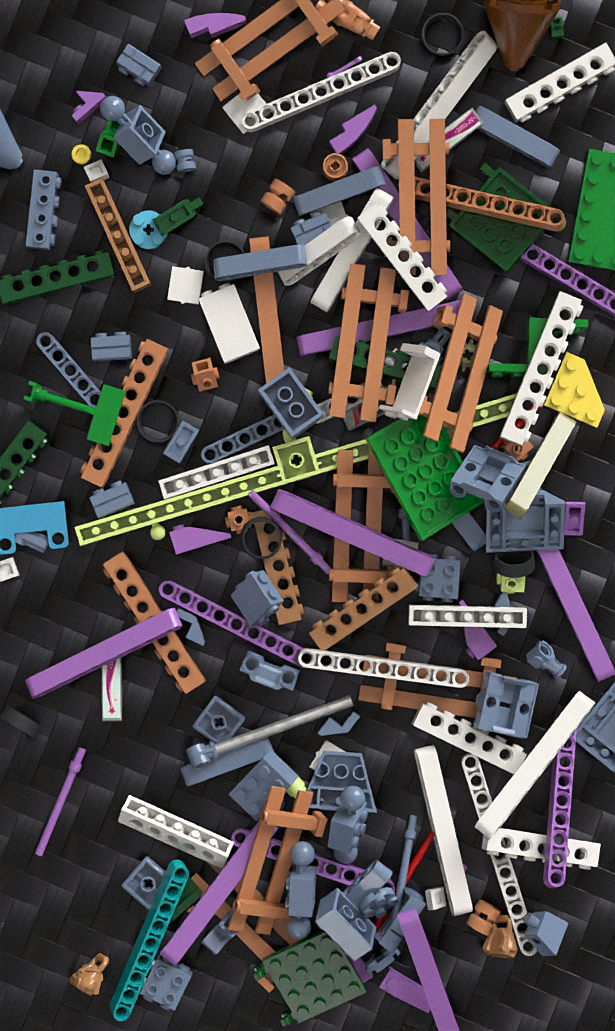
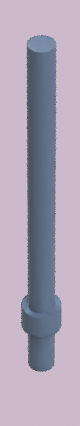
(410, 835)

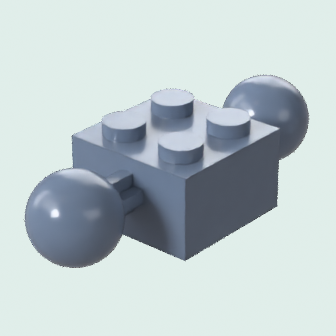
(138, 134)
(348, 825)
(301, 890)

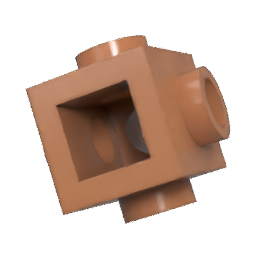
(204, 374)
(521, 451)
(238, 511)

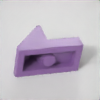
(92, 102)
(574, 518)

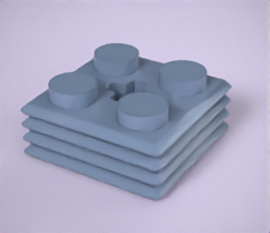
(215, 709)
(136, 885)

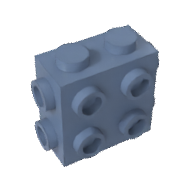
(441, 581)
(257, 598)
(166, 983)

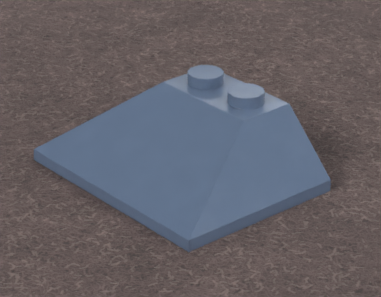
(538, 529)
(598, 730)

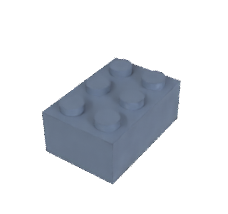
(290, 403)
(255, 786)
(345, 924)

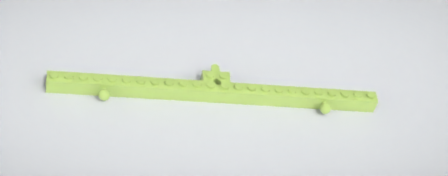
(284, 473)

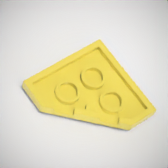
(575, 392)

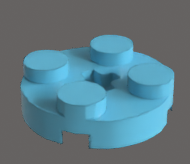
(141, 238)

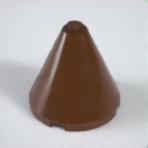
(519, 27)

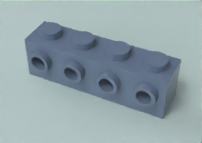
(42, 210)

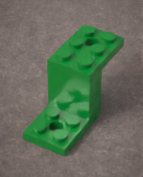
(534, 329)

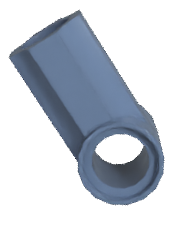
(32, 539)

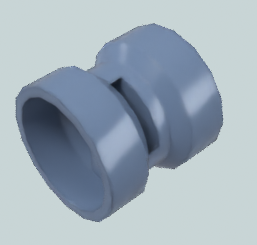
(185, 160)

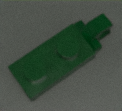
(176, 215)

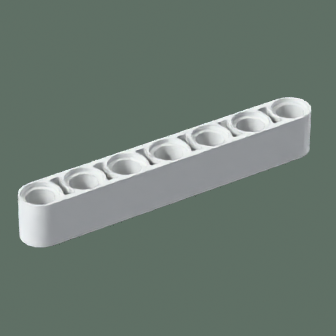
(339, 270)

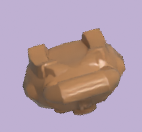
(501, 941)
(90, 975)

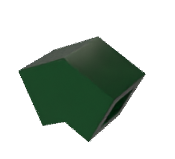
(556, 28)

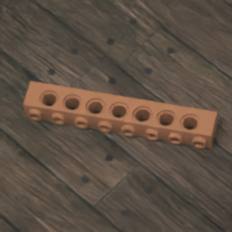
(147, 348)
(111, 569)

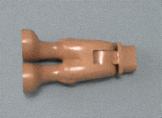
(353, 19)

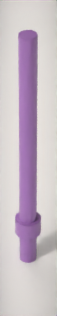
(314, 556)
(74, 767)

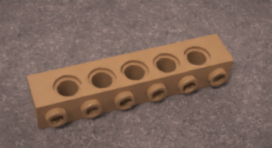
(118, 235)
(284, 615)
(326, 639)

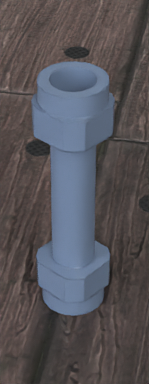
(405, 525)

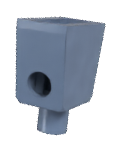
(545, 932)

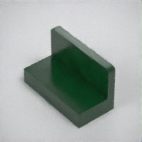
(189, 895)

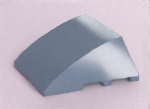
(333, 775)

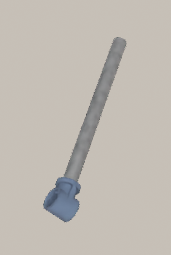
(202, 755)

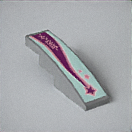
(454, 134)
(112, 691)

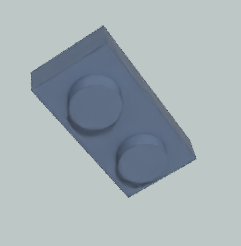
(181, 441)

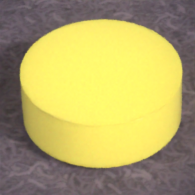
(81, 154)

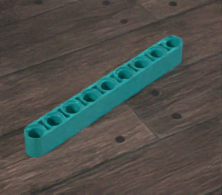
(149, 931)

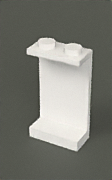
(229, 323)
(414, 383)

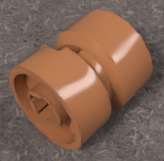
(335, 167)
(277, 196)
(480, 923)

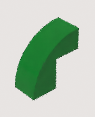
(106, 143)

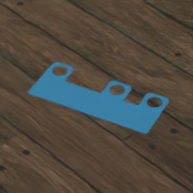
(31, 519)

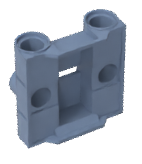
(490, 466)
(268, 673)
(502, 719)
(391, 934)

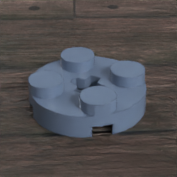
(378, 904)
(380, 961)

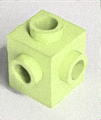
(510, 585)

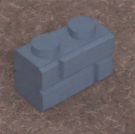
(138, 65)
(308, 230)
(111, 347)
(112, 499)

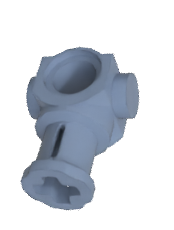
(435, 345)
(543, 657)

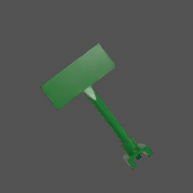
(104, 415)

